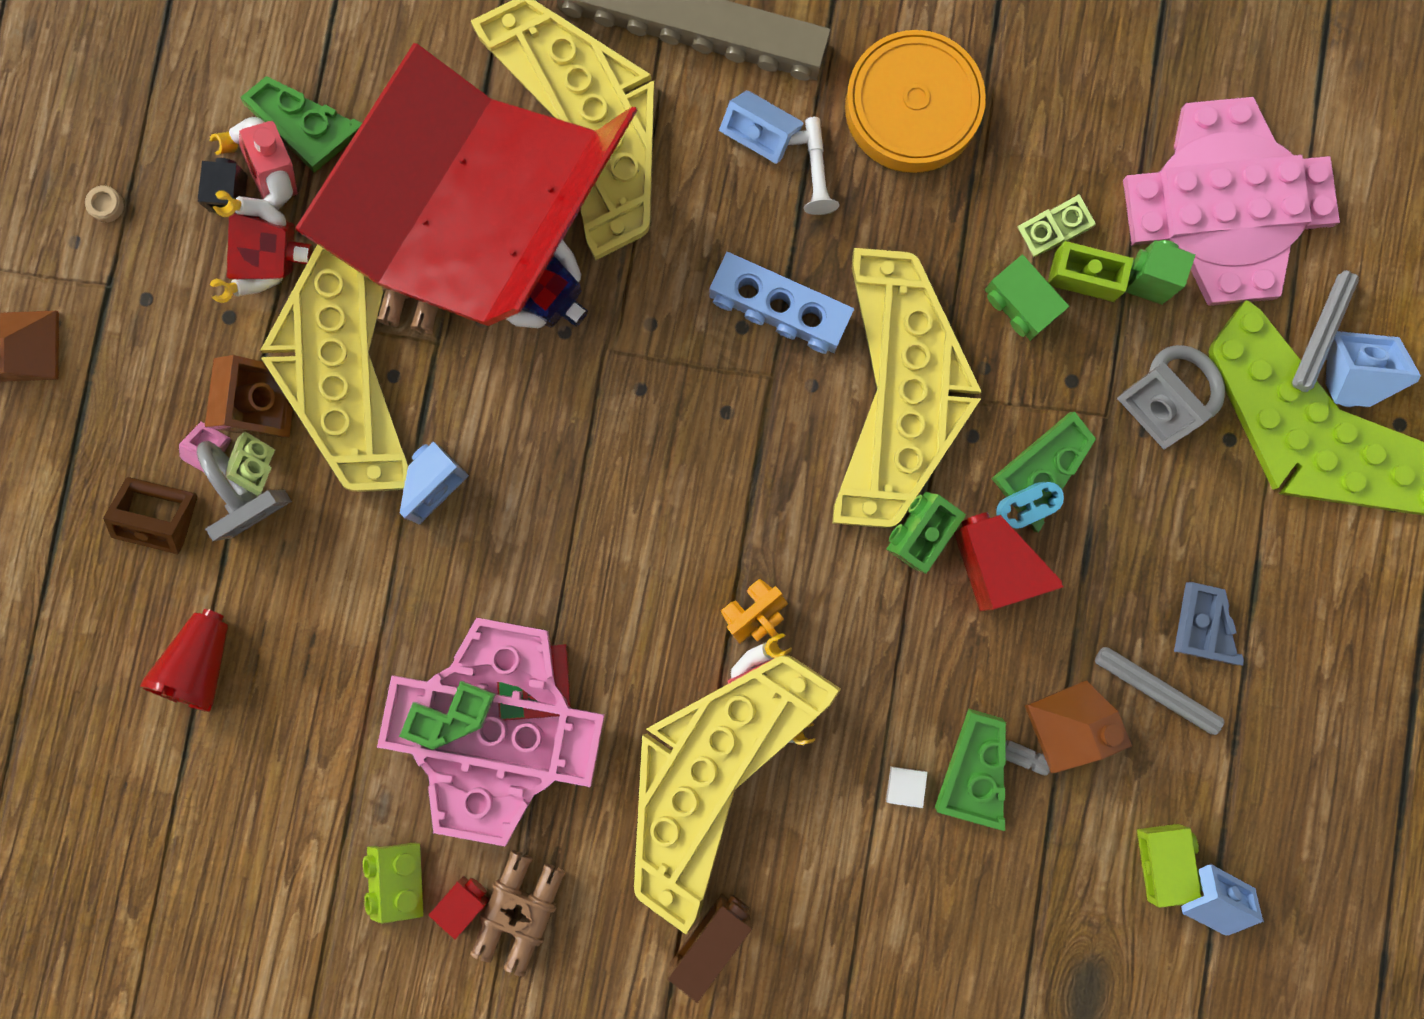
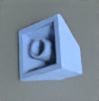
(1367, 368)
(429, 482)

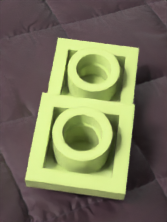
(1056, 226)
(250, 463)

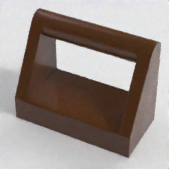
(148, 530)

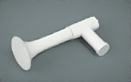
(821, 201)

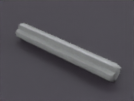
(1325, 331)
(1159, 691)

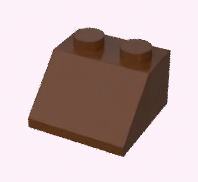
(246, 399)

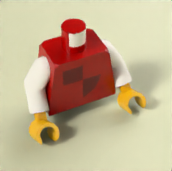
(258, 246)

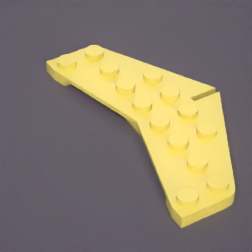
(587, 87)
(914, 371)
(332, 376)
(691, 788)

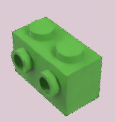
(1159, 271)
(1025, 298)
(925, 531)

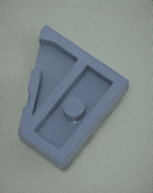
(1206, 625)

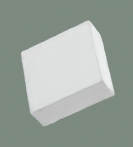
(906, 787)

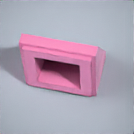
(200, 433)

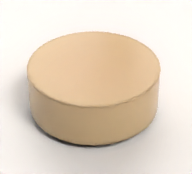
(104, 203)

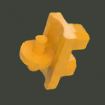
(760, 617)

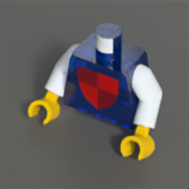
(554, 294)

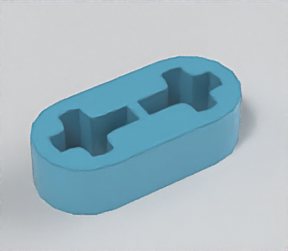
(1026, 497)

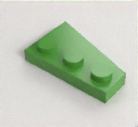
(304, 126)
(1048, 459)
(975, 774)

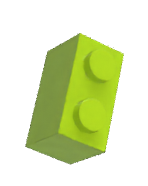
(1090, 271)
(1169, 864)

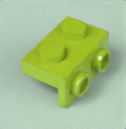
(393, 882)

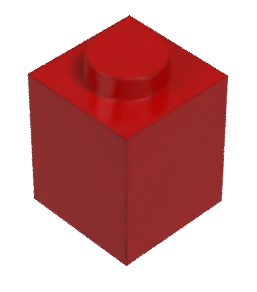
(459, 906)

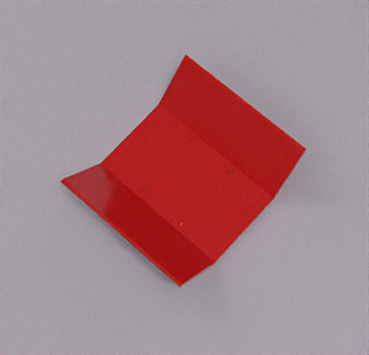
(456, 192)

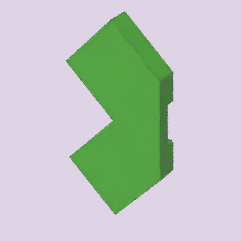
(435, 728)

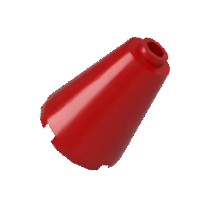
(191, 663)

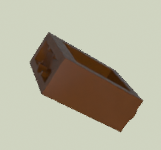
(710, 946)

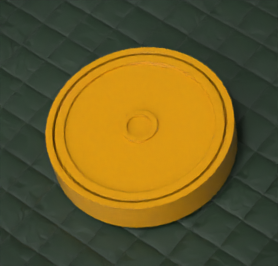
(914, 101)

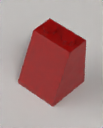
(1001, 563)

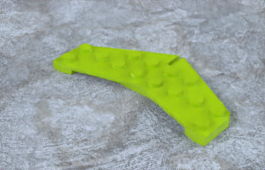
(1334, 451)

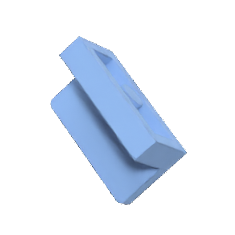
(759, 125)
(1226, 904)

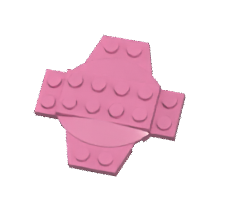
(1231, 200)
(493, 773)

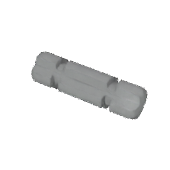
(1026, 758)

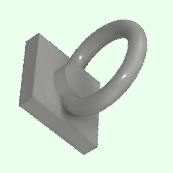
(1165, 402)
(243, 506)

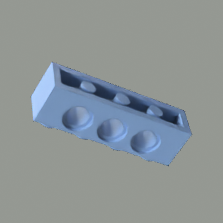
(738, 272)

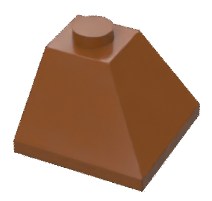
(29, 346)
(1077, 727)

